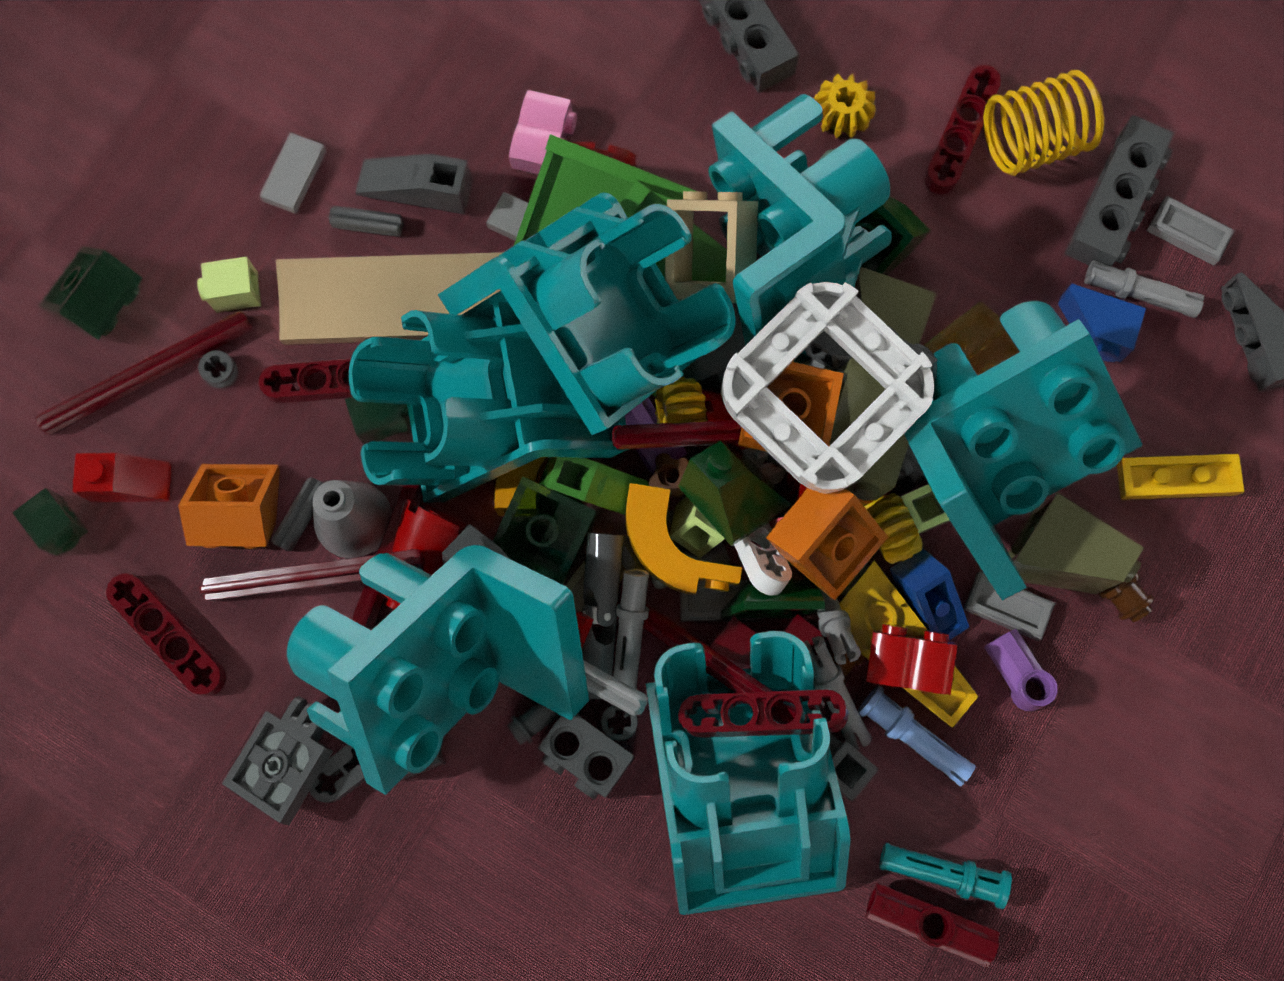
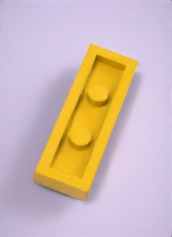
(1180, 476)

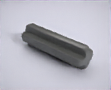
(366, 221)
(296, 517)

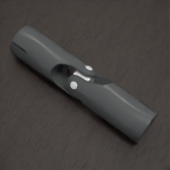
(600, 598)

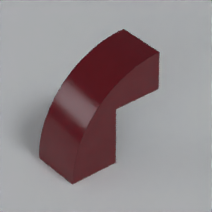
(735, 639)

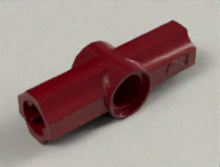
(955, 935)

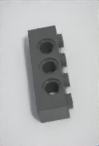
(762, 66)
(1136, 142)

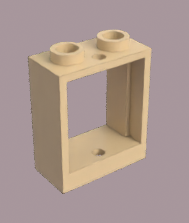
(740, 240)

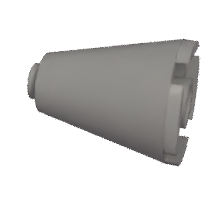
(350, 517)

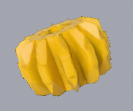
(846, 105)
(680, 402)
(899, 527)

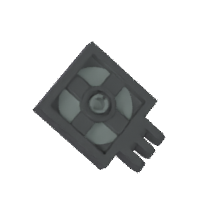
(280, 762)

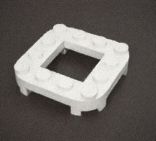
(867, 340)

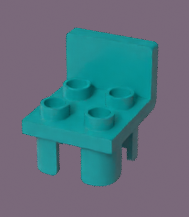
(802, 211)
(602, 305)
(473, 401)
(1018, 431)
(438, 656)
(746, 812)

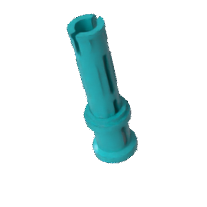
(964, 878)

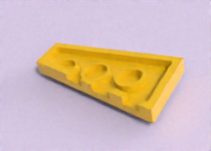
(877, 602)

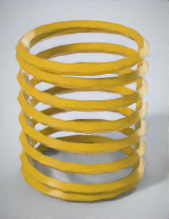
(1063, 128)

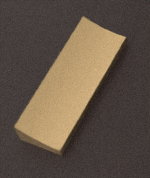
(364, 295)

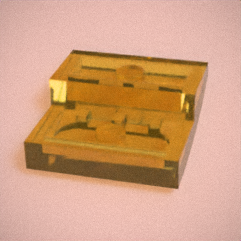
(980, 338)

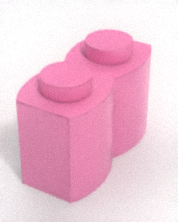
(539, 118)

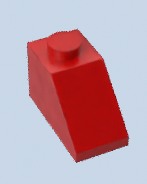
(121, 478)

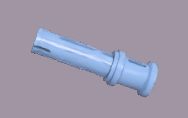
(900, 724)

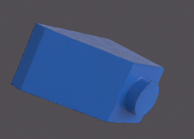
(1109, 320)
(930, 593)

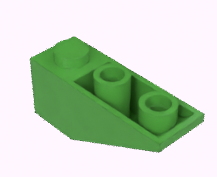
(590, 481)

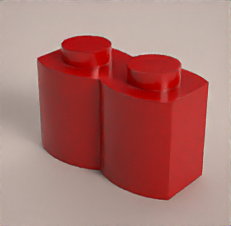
(912, 661)

